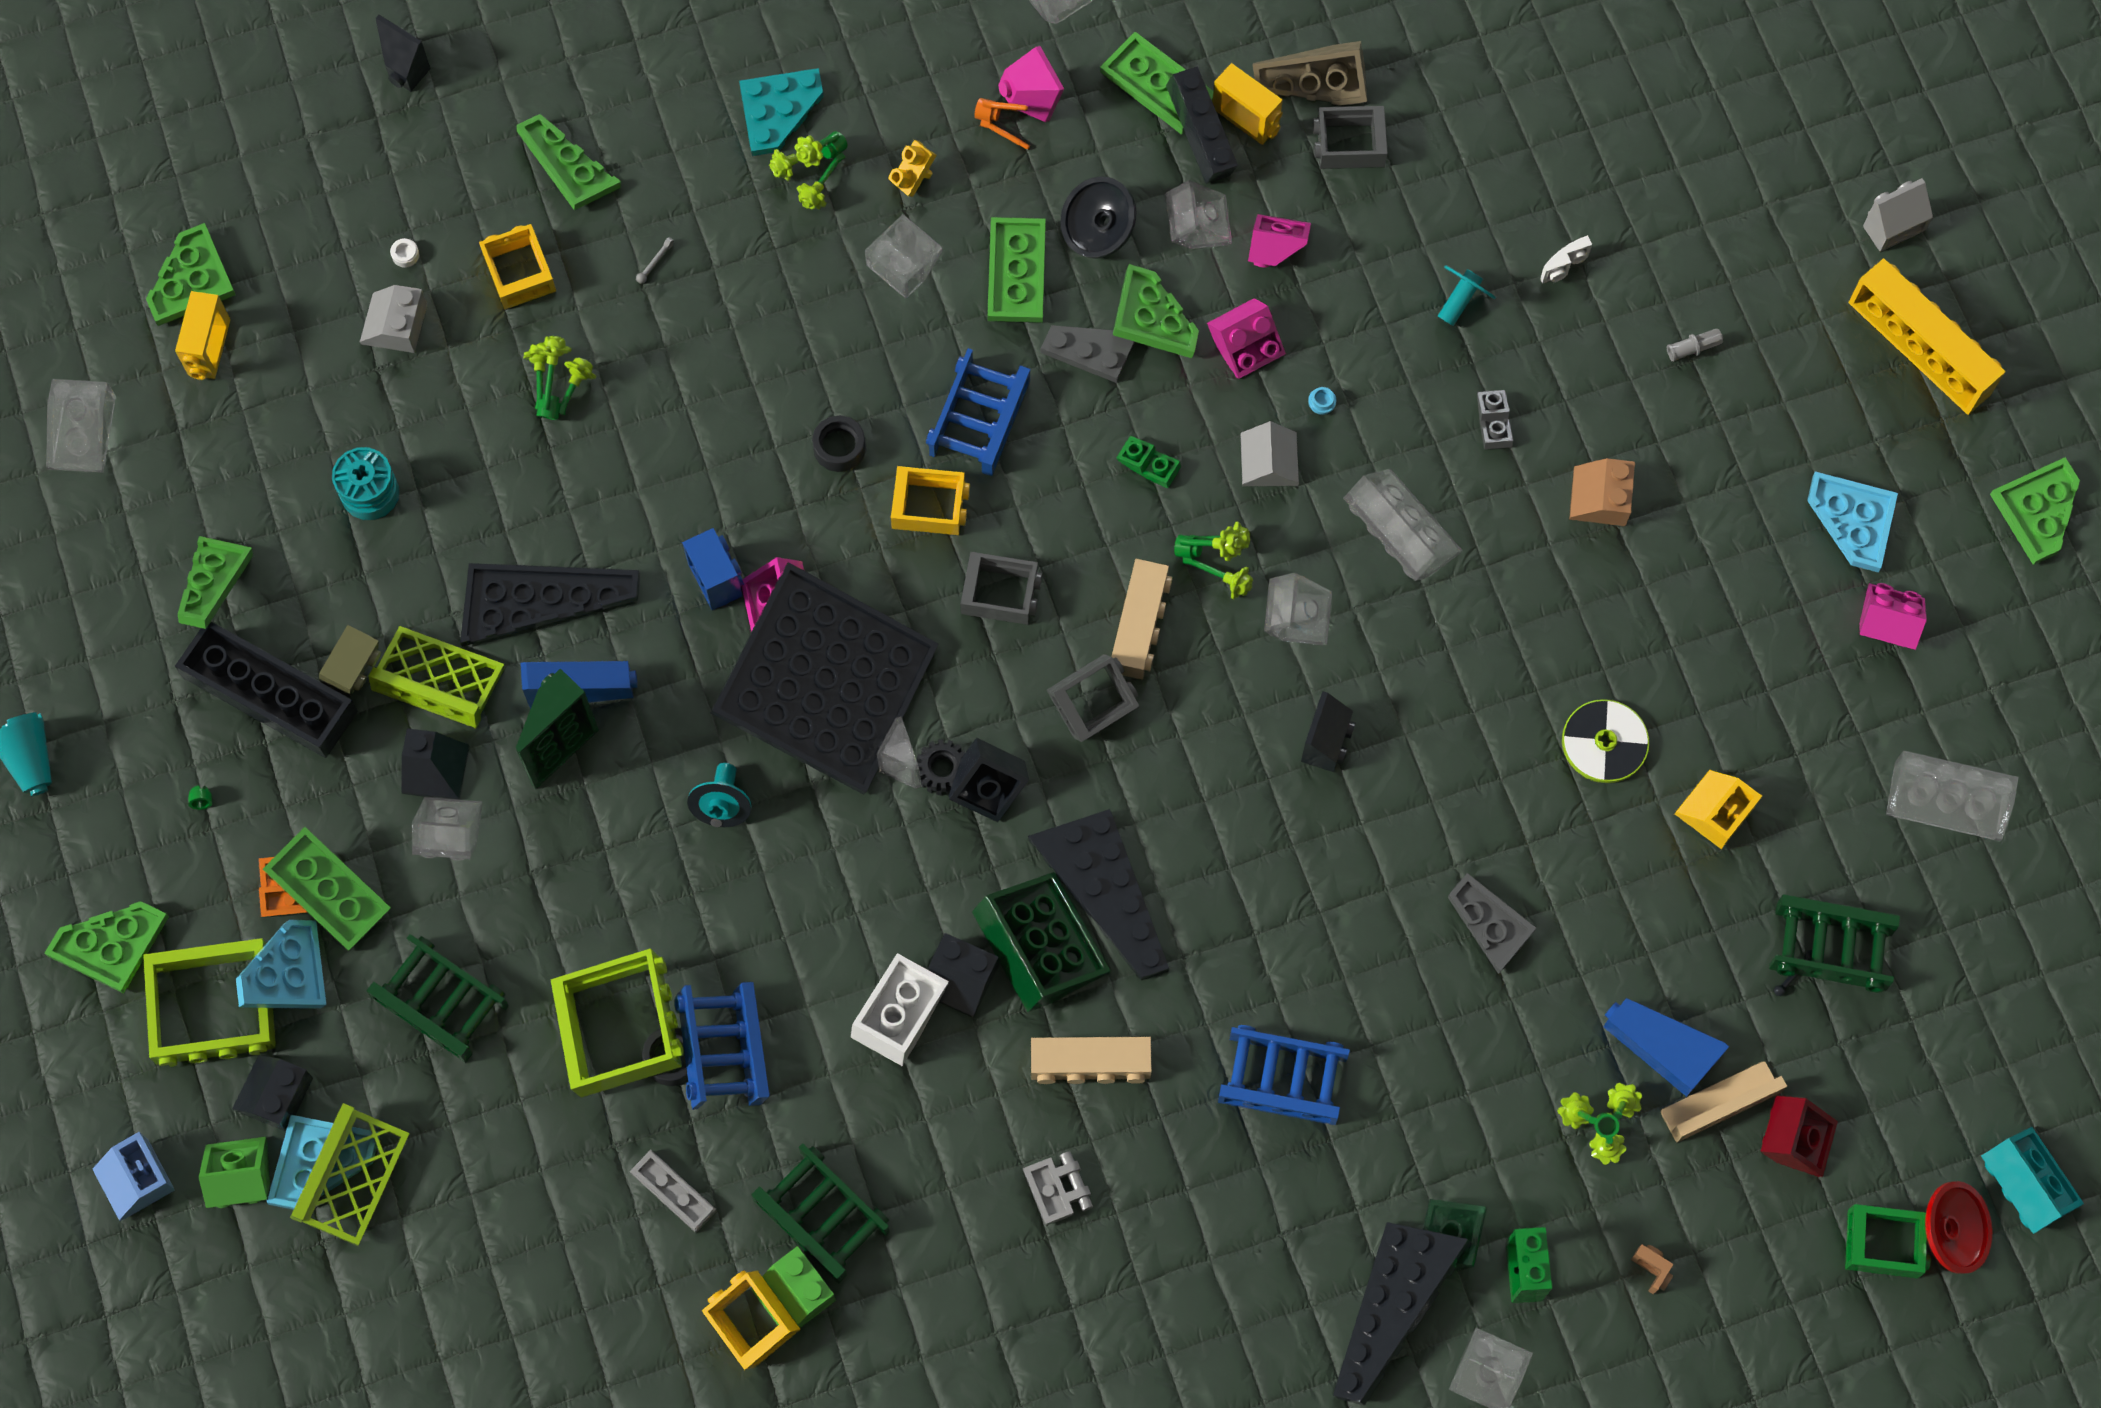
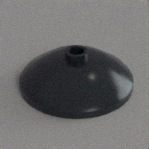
(1088, 209)

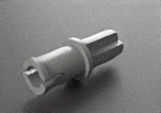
(1694, 344)

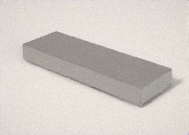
(673, 1191)

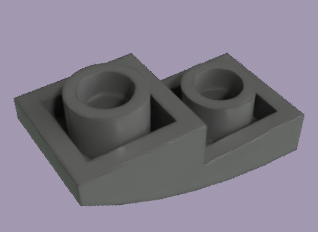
(1494, 419)

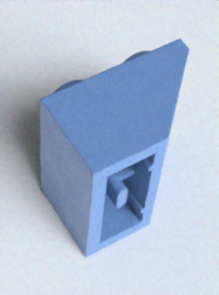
(132, 1176)

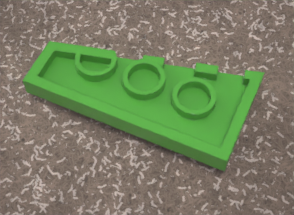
(566, 164)
(212, 577)

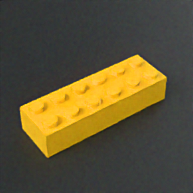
(1926, 336)

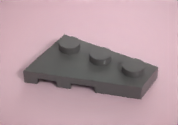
(1088, 349)
(1491, 921)

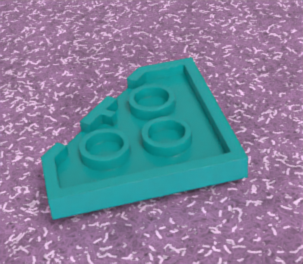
(778, 107)

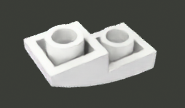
(1559, 264)

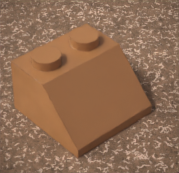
(1602, 492)

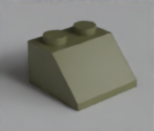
(349, 661)

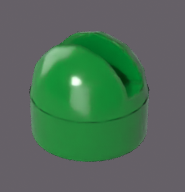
(200, 798)

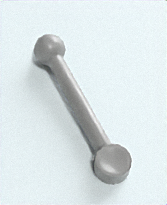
(642, 277)

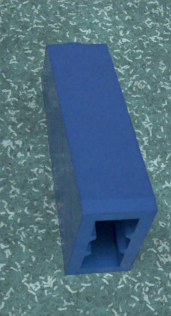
(597, 678)
(1665, 1044)

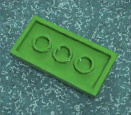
(1143, 74)
(1016, 269)
(326, 888)

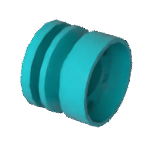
(365, 483)

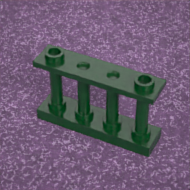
(1851, 920)
(434, 1026)
(813, 1242)

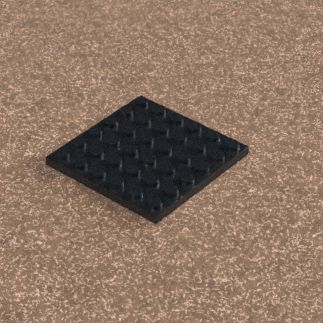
(824, 677)

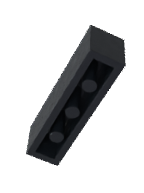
(1201, 125)

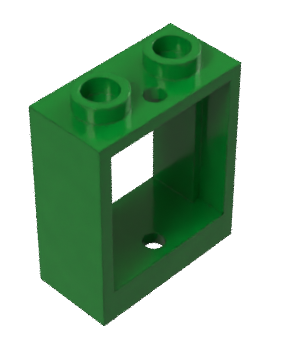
(1856, 1242)
(1529, 1252)

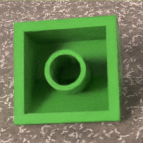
(235, 1172)
(798, 1287)

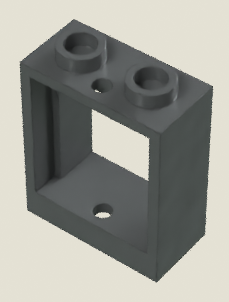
(1351, 117)
(1006, 566)
(1070, 715)

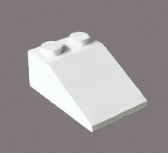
(898, 1009)

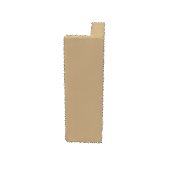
(1722, 1101)

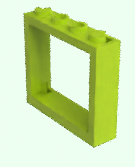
(563, 990)
(200, 1051)

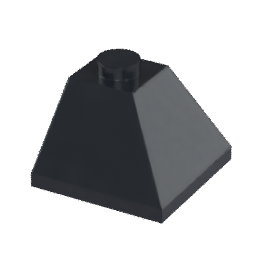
(402, 55)
(433, 765)

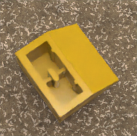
(1718, 806)

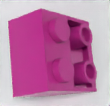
(1247, 337)
(1893, 615)

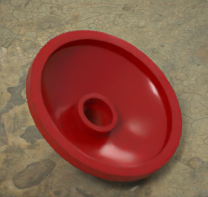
(1958, 1227)

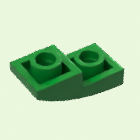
(1149, 463)

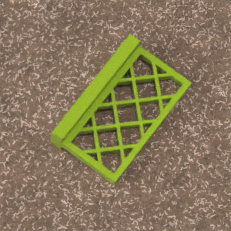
(427, 697)
(325, 1163)

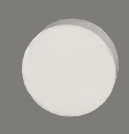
(404, 252)

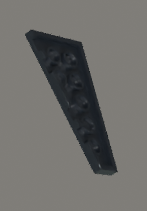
(524, 597)
(1397, 1296)

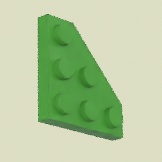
(191, 267)
(1152, 315)
(2039, 508)
(109, 944)

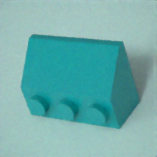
(2031, 1180)

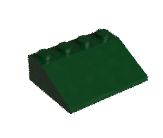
(554, 727)
(1040, 940)

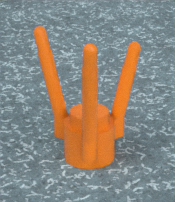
(990, 110)

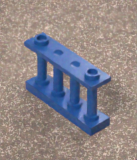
(996, 431)
(746, 1029)
(1294, 1103)

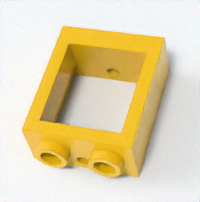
(1247, 104)
(526, 288)
(202, 335)
(930, 478)
(748, 1356)

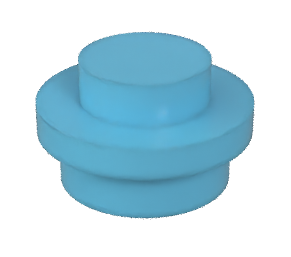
(1322, 400)

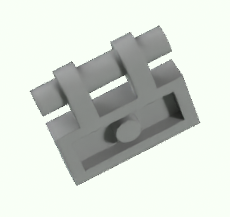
(1049, 1191)

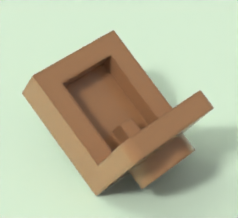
(1653, 1261)

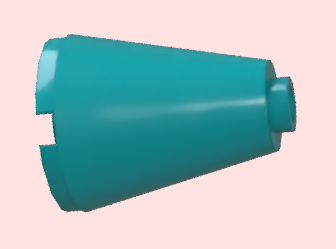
(26, 752)

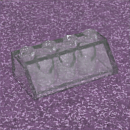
(1401, 524)
(1951, 795)

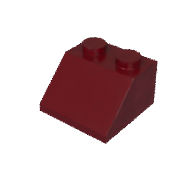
(1799, 1135)

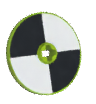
(1624, 730)

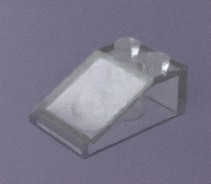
(78, 425)

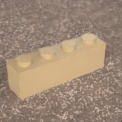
(1139, 617)
(1090, 1058)

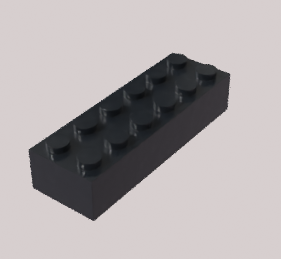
(266, 689)

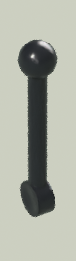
(1779, 990)

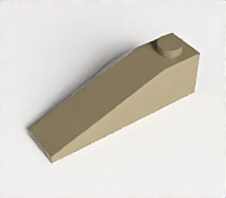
(1322, 74)

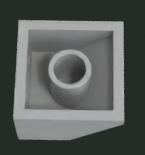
(395, 318)

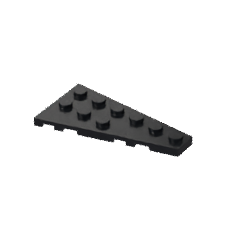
(1100, 877)

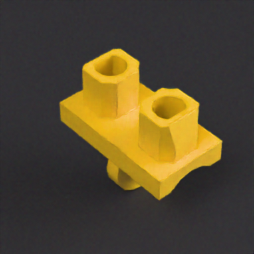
(913, 168)

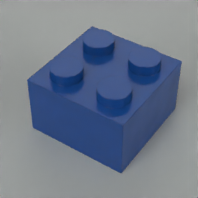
(713, 568)

